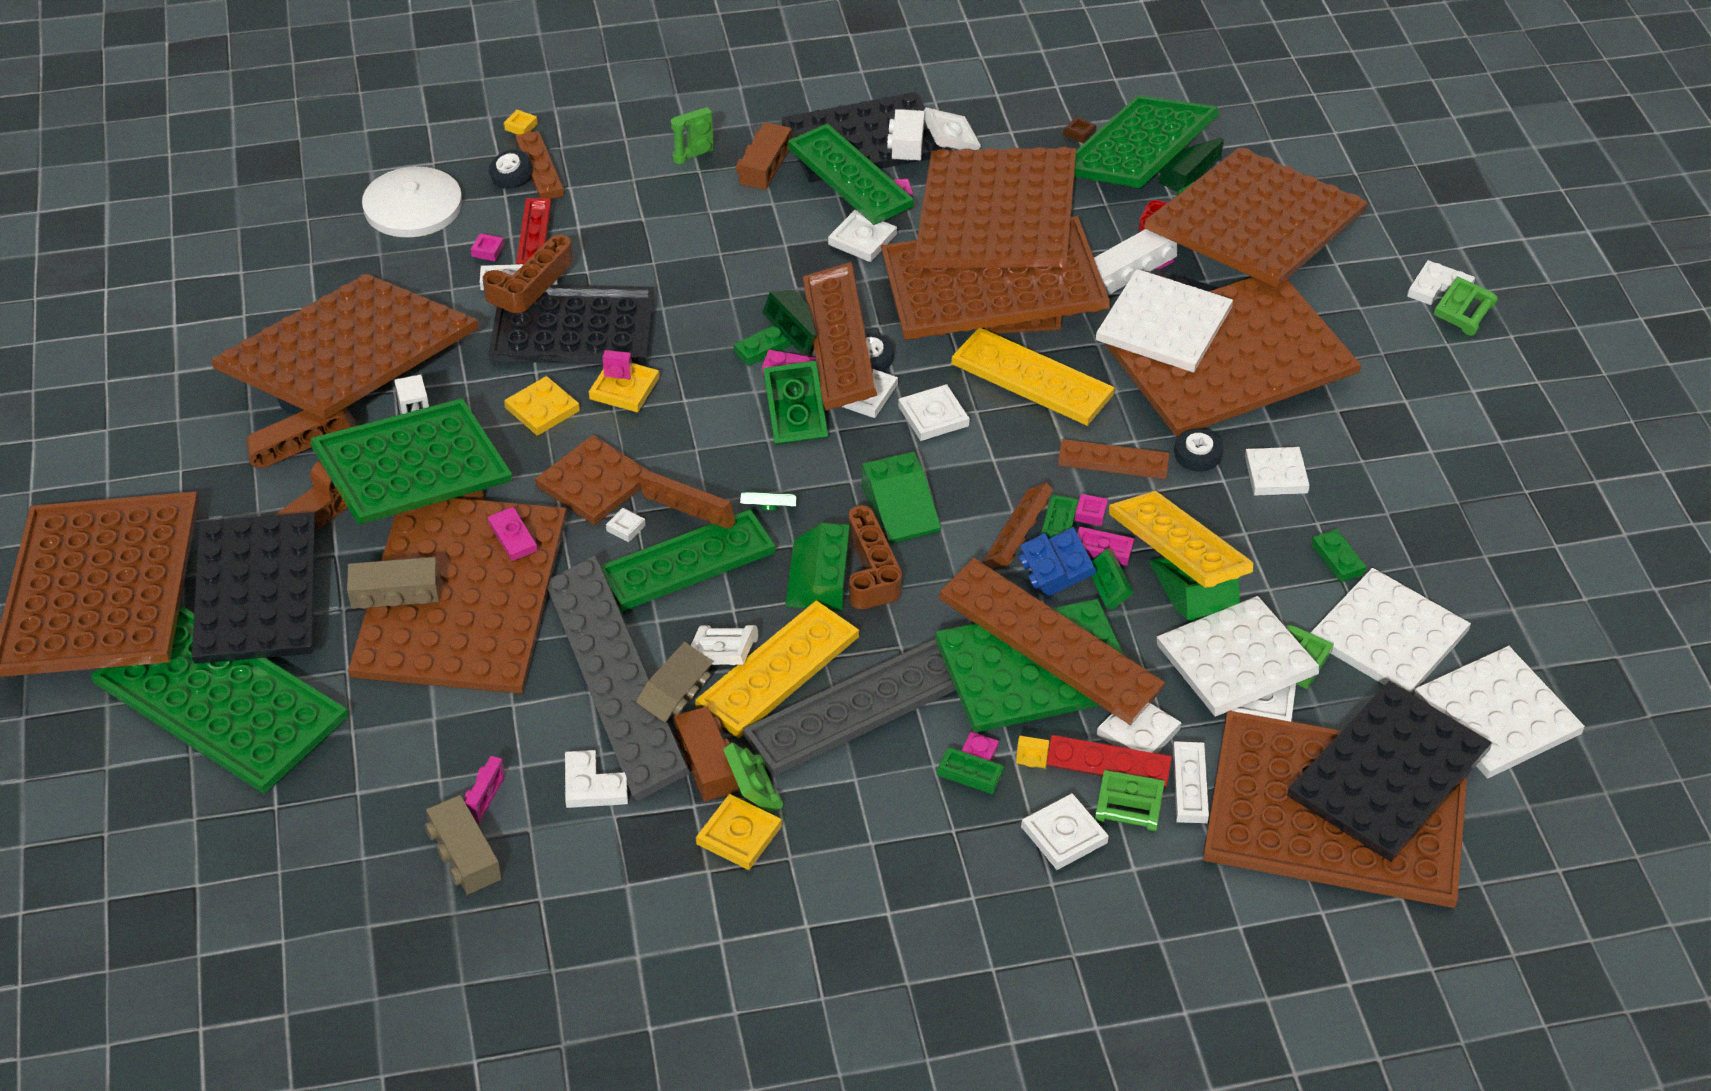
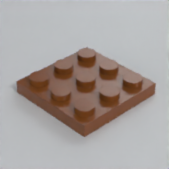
(592, 479)

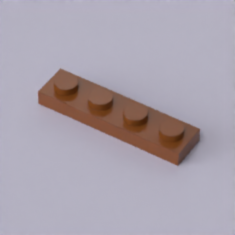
(543, 173)
(1113, 459)
(687, 499)
(1017, 526)

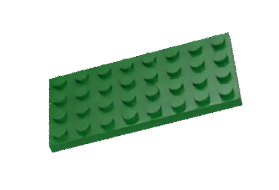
(233, 712)

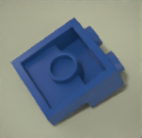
(1056, 561)

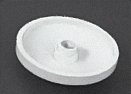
(412, 201)

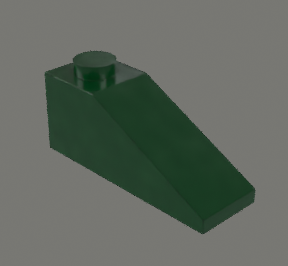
(1190, 164)
(793, 317)

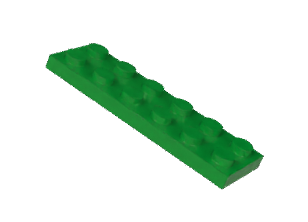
(850, 174)
(686, 560)

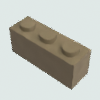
(393, 582)
(675, 682)
(462, 845)

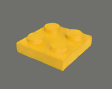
(625, 393)
(541, 405)
(739, 831)

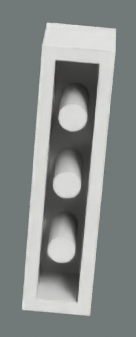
(1141, 252)

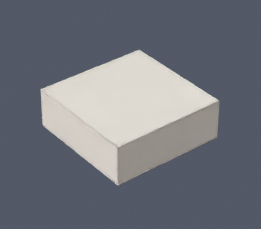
(625, 525)

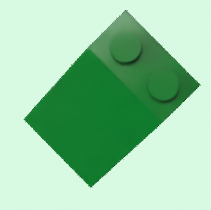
(795, 402)
(900, 497)
(1189, 596)

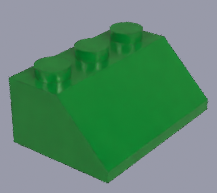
(819, 567)

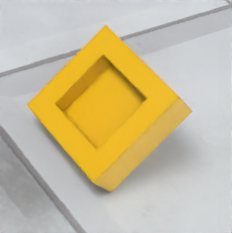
(520, 122)
(1032, 752)

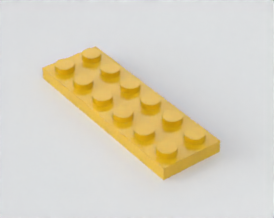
(1033, 376)
(1181, 539)
(778, 668)

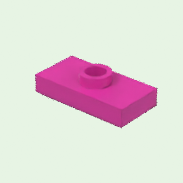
(512, 534)

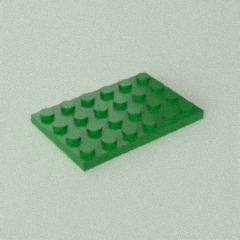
(1141, 140)
(410, 460)
(1004, 685)

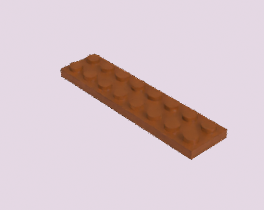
(841, 337)
(1052, 641)

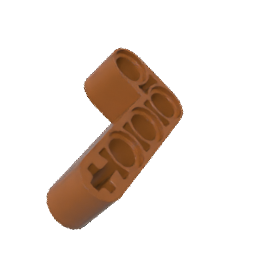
(532, 279)
(292, 436)
(321, 498)
(881, 576)

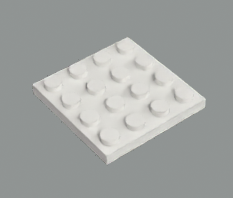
(1164, 320)
(1391, 631)
(1237, 655)
(1506, 706)

